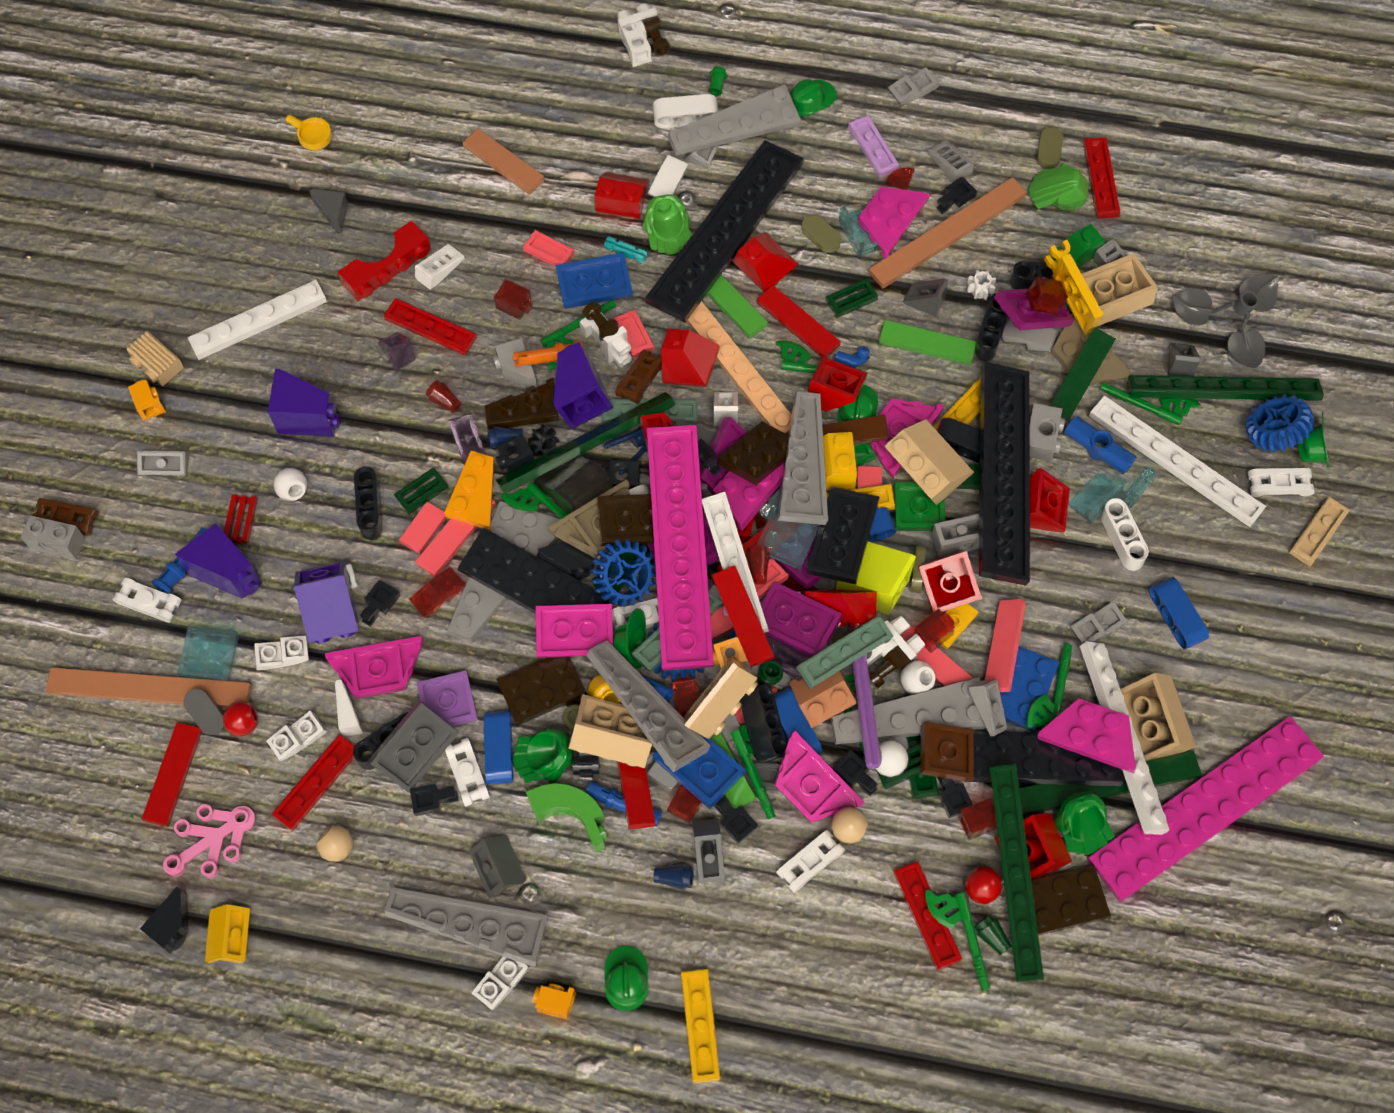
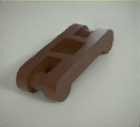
(640, 376)
(67, 514)

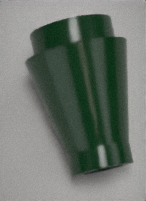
(769, 673)
(992, 933)

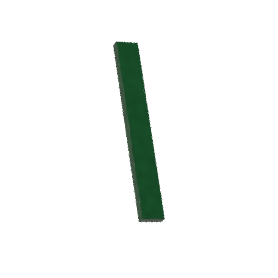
(1223, 387)
(583, 443)
(1162, 771)
(1016, 873)

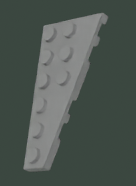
(479, 602)

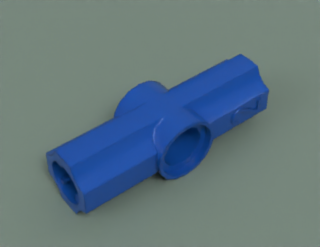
(1088, 436)

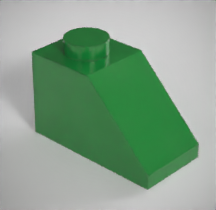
(1084, 244)

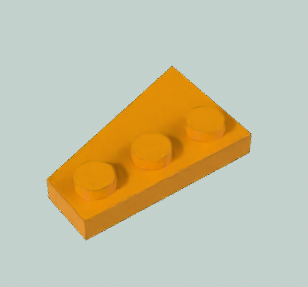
(473, 492)

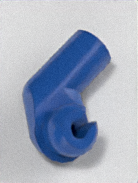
(855, 359)

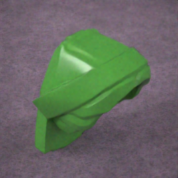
(1059, 187)
(667, 224)

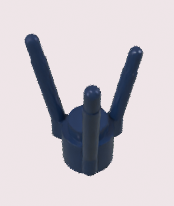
(637, 439)

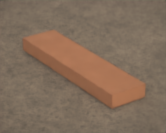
(503, 161)

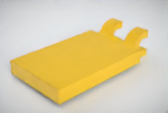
(1079, 295)

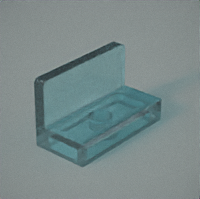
(856, 235)
(1095, 495)

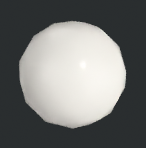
(290, 484)
(917, 677)
(893, 758)

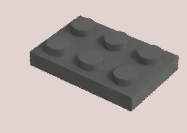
(413, 746)

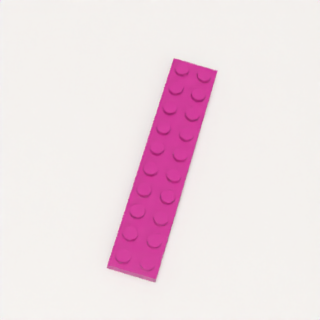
(679, 548)
(1207, 808)

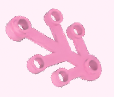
(212, 839)

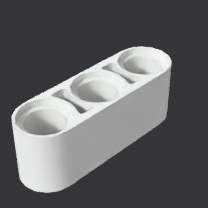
(683, 110)
(1124, 545)

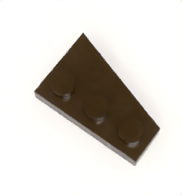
(527, 408)

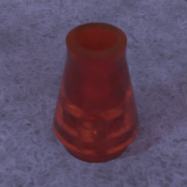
(443, 396)
(758, 562)

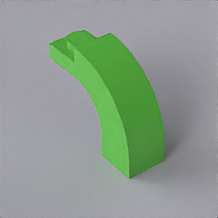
(569, 800)

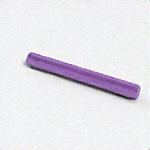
(866, 713)

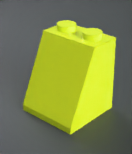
(883, 572)

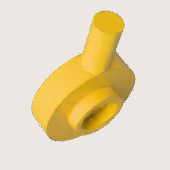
(312, 133)

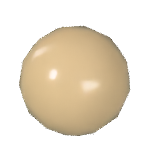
(849, 825)
(335, 844)

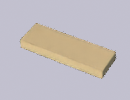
(1319, 531)

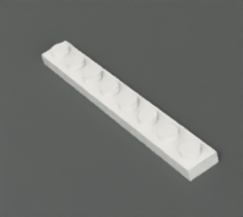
(1177, 461)
(1110, 696)

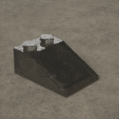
(575, 483)

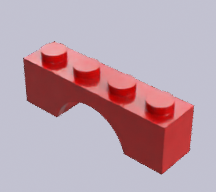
(364, 277)

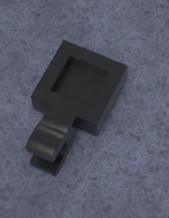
(957, 192)
(707, 457)
(380, 599)
(853, 771)
(953, 797)
(428, 798)
(737, 823)

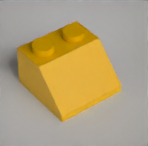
(839, 460)

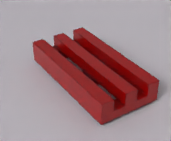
(243, 500)

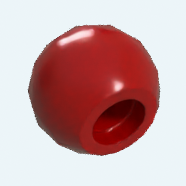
(240, 718)
(983, 885)

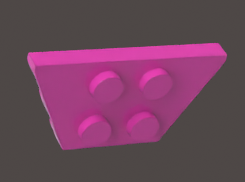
(890, 215)
(899, 416)
(745, 497)
(377, 667)
(1093, 733)
(811, 782)

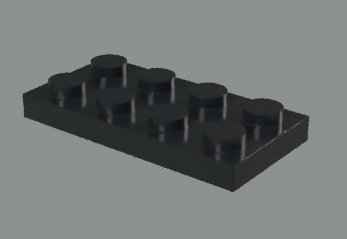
(844, 538)

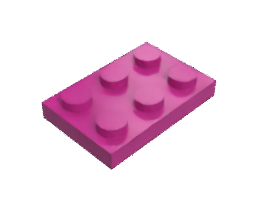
(572, 629)

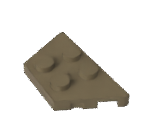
(1069, 347)
(582, 525)

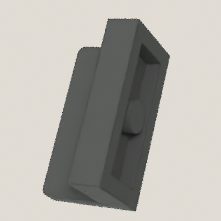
(496, 865)

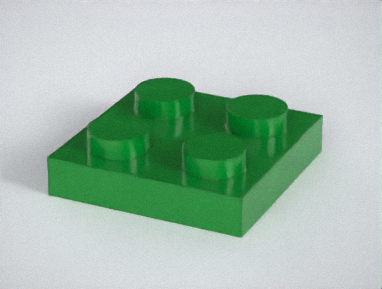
(915, 508)

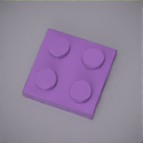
(449, 697)

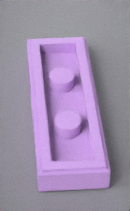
(873, 146)

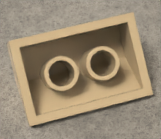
(1121, 287)
(929, 460)
(720, 698)
(1158, 716)
(609, 732)

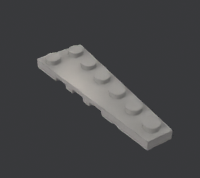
(747, 119)
(804, 480)
(648, 708)
(904, 716)
(485, 926)

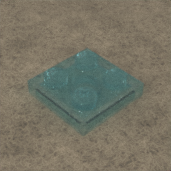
(788, 540)
(208, 654)

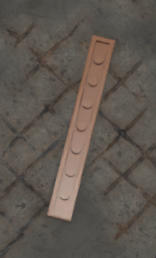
(947, 233)
(141, 687)

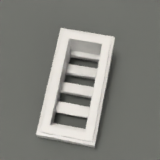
(428, 276)
(347, 718)

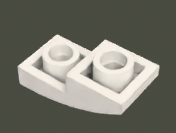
(668, 177)
(281, 654)
(296, 737)
(500, 982)

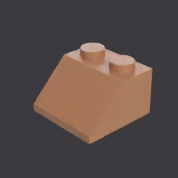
(824, 699)

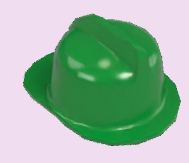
(812, 96)
(863, 407)
(1314, 448)
(631, 636)
(626, 978)

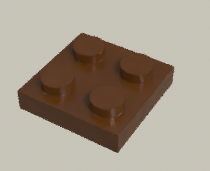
(947, 751)

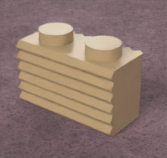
(154, 358)

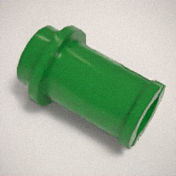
(718, 75)

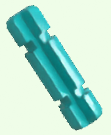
(628, 249)

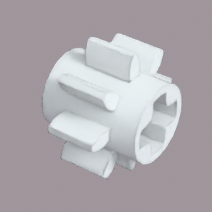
(981, 284)

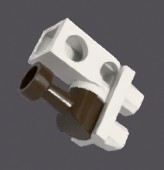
(636, 30)
(611, 340)
(894, 651)

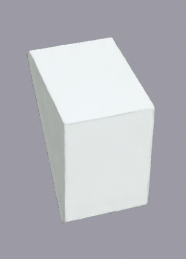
(725, 406)

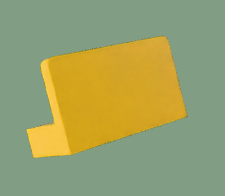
(227, 934)

